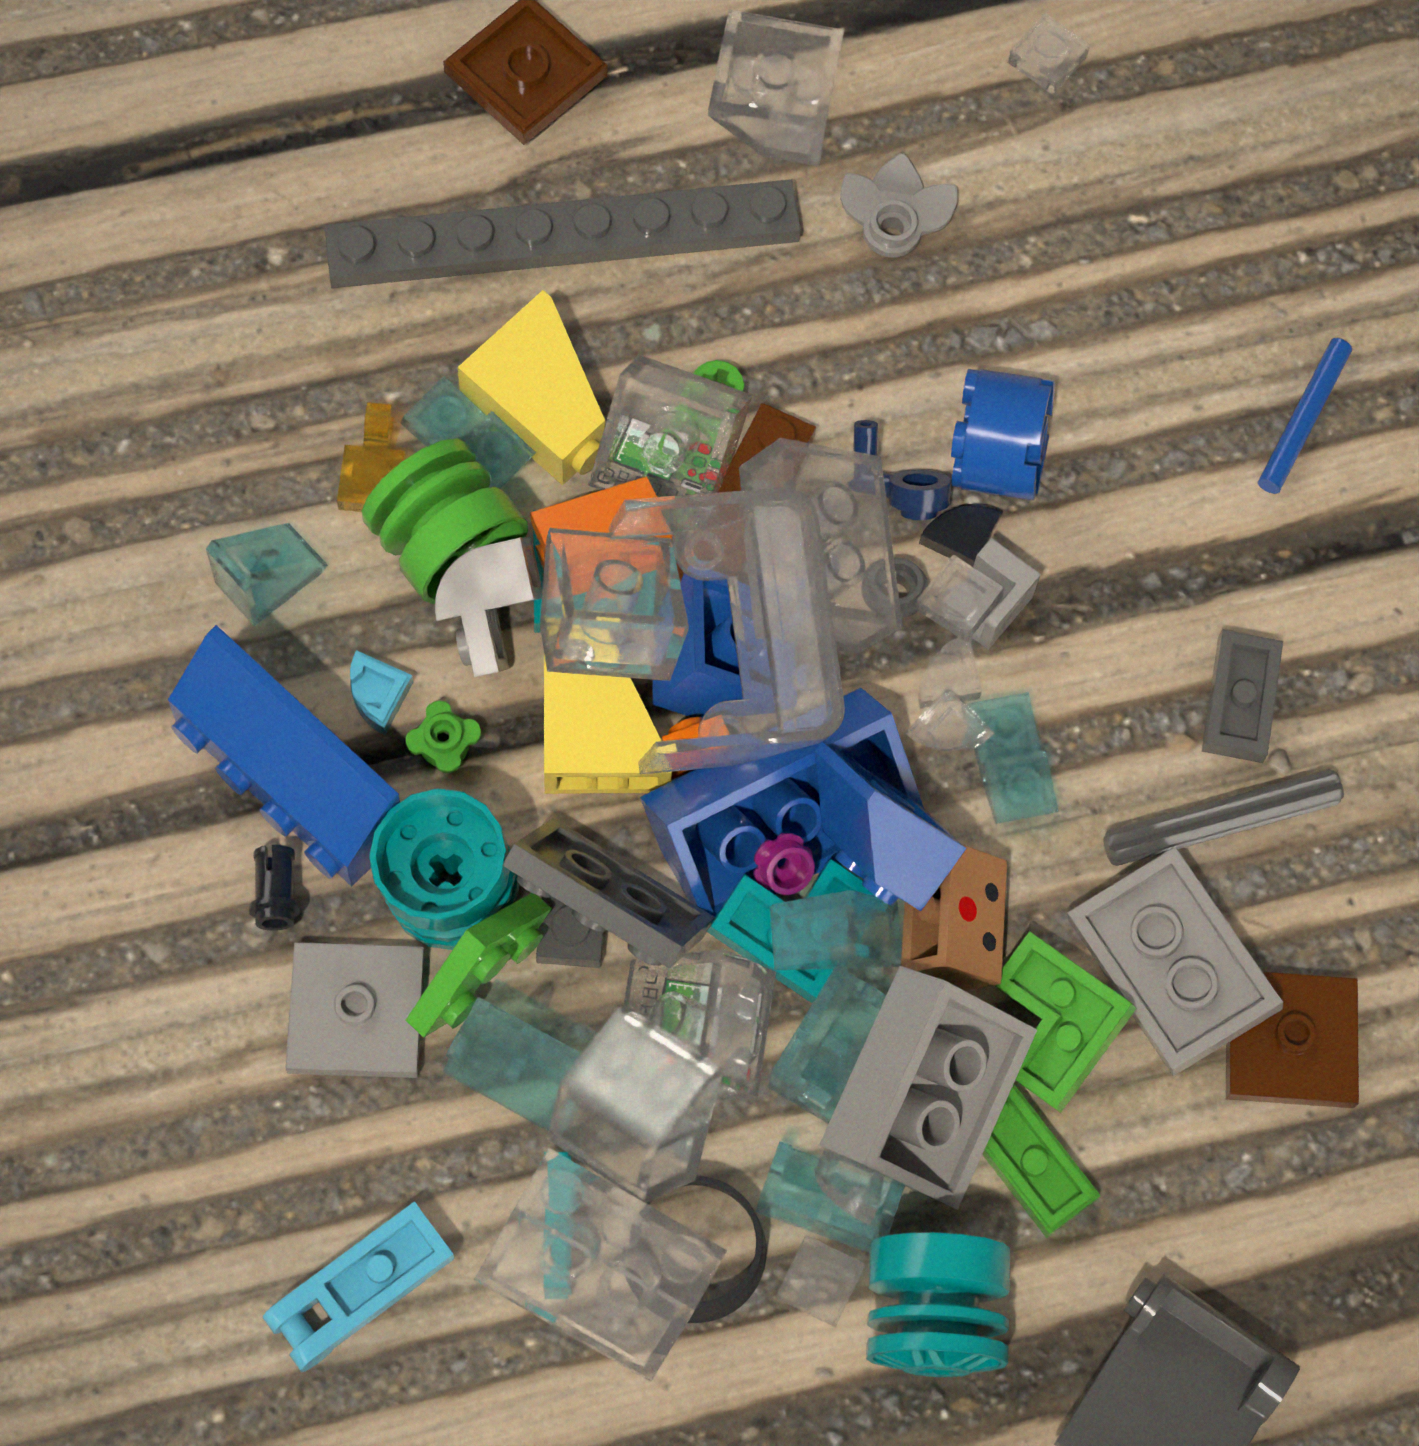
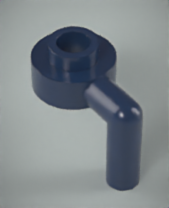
(914, 492)

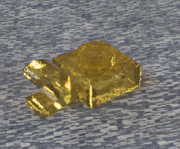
(368, 464)

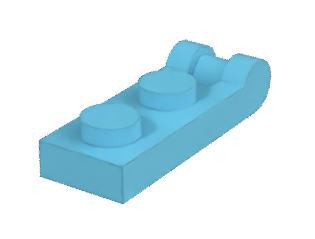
(360, 1285)

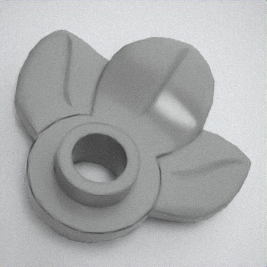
(898, 202)

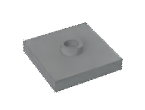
(353, 1010)

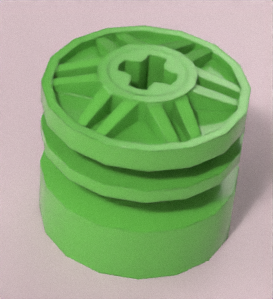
(438, 510)

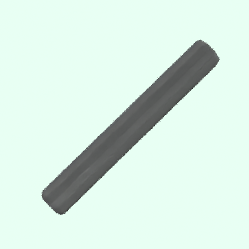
(1223, 817)

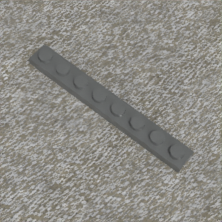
(561, 233)

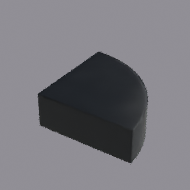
(961, 532)

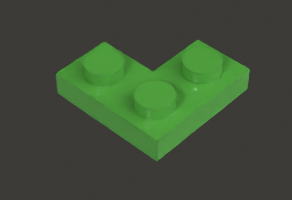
(476, 960)
(1076, 1016)

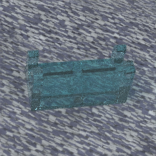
(827, 1044)
(509, 1062)
(796, 1199)

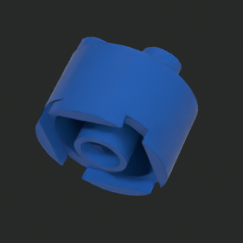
(1002, 434)

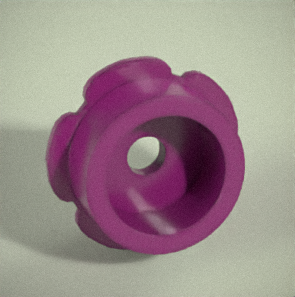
(793, 874)

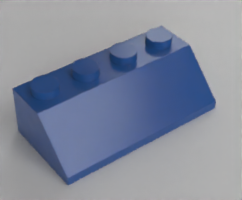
(281, 756)
(722, 815)

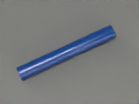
(1305, 416)

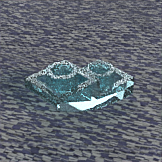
(450, 415)
(1011, 761)

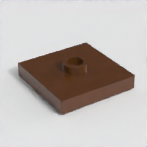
(525, 69)
(1302, 1051)

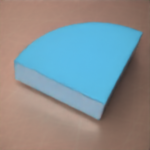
(377, 690)

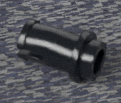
(274, 889)

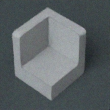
(1018, 583)

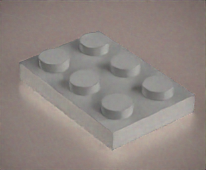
(1175, 961)

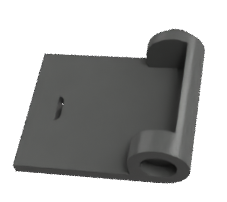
(1180, 1378)

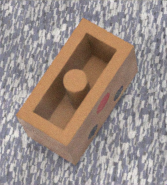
(961, 925)

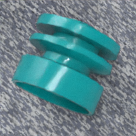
(436, 836)
(938, 1293)

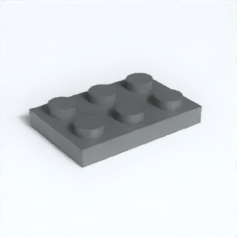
(608, 893)

